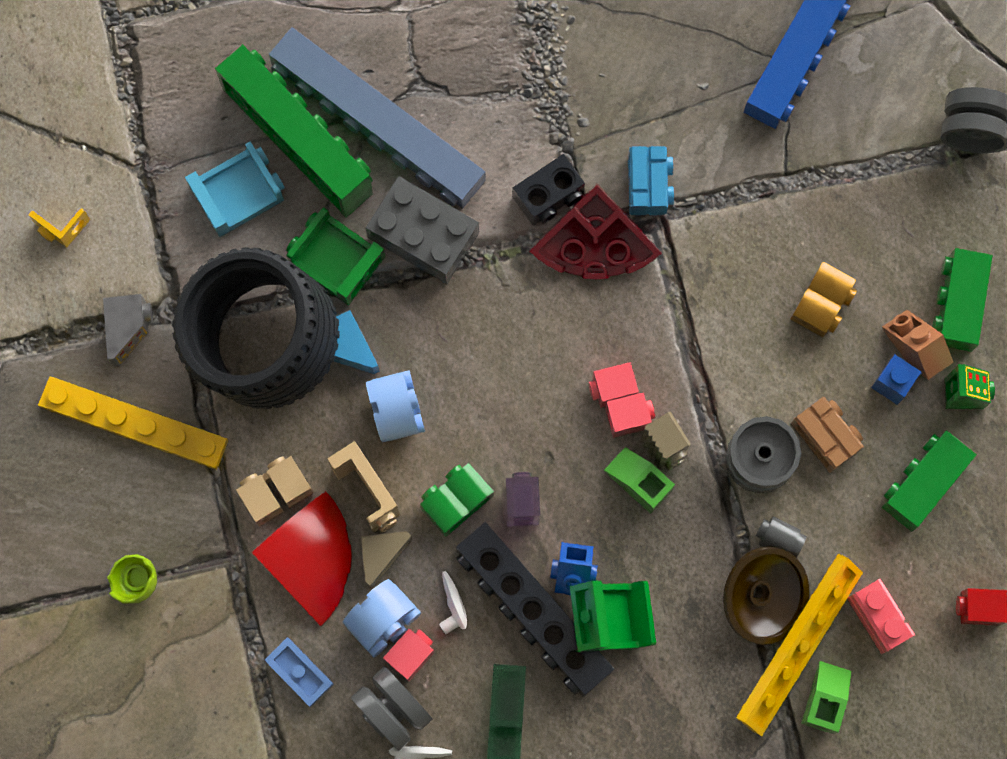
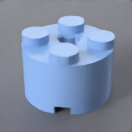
(395, 406)
(381, 617)

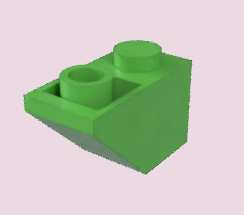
(640, 479)
(827, 698)

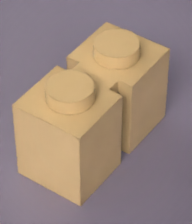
(260, 499)

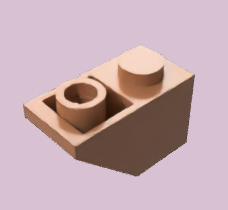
(919, 343)

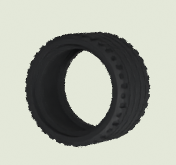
(208, 300)

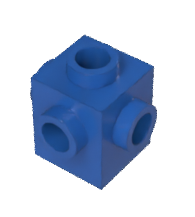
(573, 567)

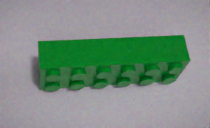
(295, 130)

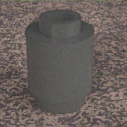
(781, 535)

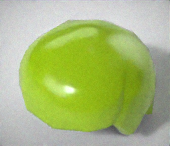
(132, 579)

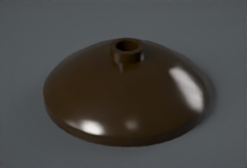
(778, 599)

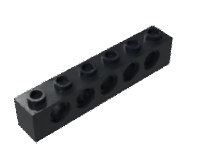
(486, 542)

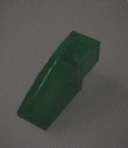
(506, 712)

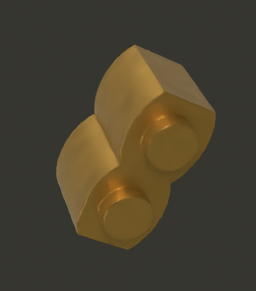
(824, 299)

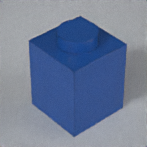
(896, 379)

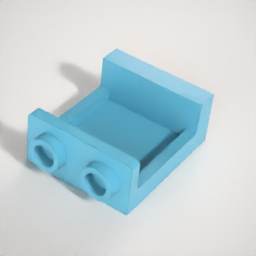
(237, 189)

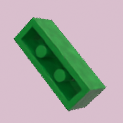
(963, 298)
(927, 480)

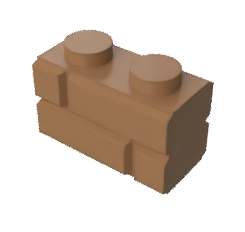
(828, 433)

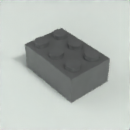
(422, 230)

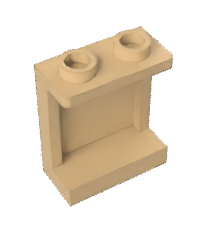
(351, 459)

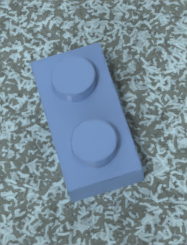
(299, 672)

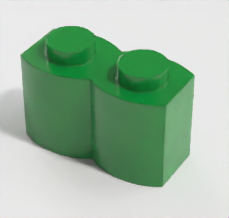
(456, 499)

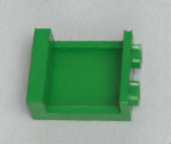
(334, 256)
(612, 616)

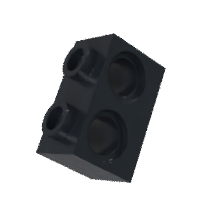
(543, 184)

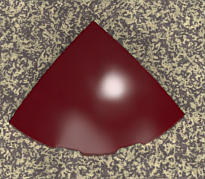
(595, 240)

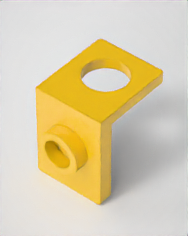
(67, 235)

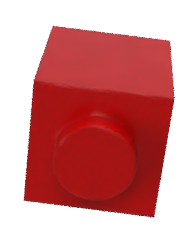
(982, 606)

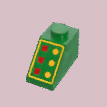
(968, 388)

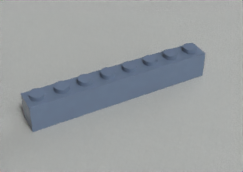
(377, 118)

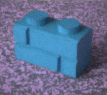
(649, 180)

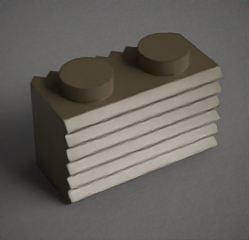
(666, 442)

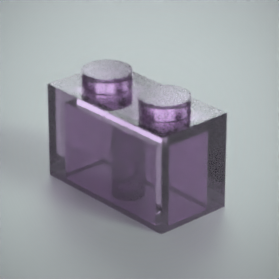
(522, 500)

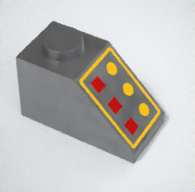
(125, 325)

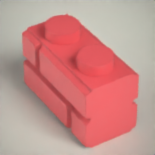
(880, 616)

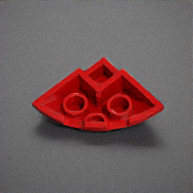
(311, 557)

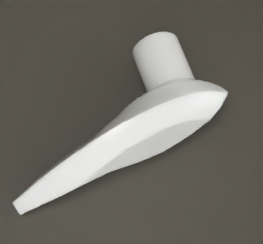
(456, 606)
(419, 752)

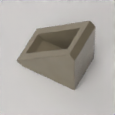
(381, 552)

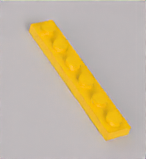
(133, 422)
(799, 645)

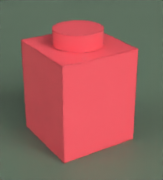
(613, 383)
(629, 414)
(410, 653)

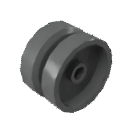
(975, 120)
(761, 436)
(391, 708)

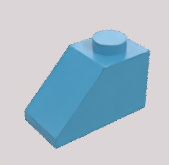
(353, 347)

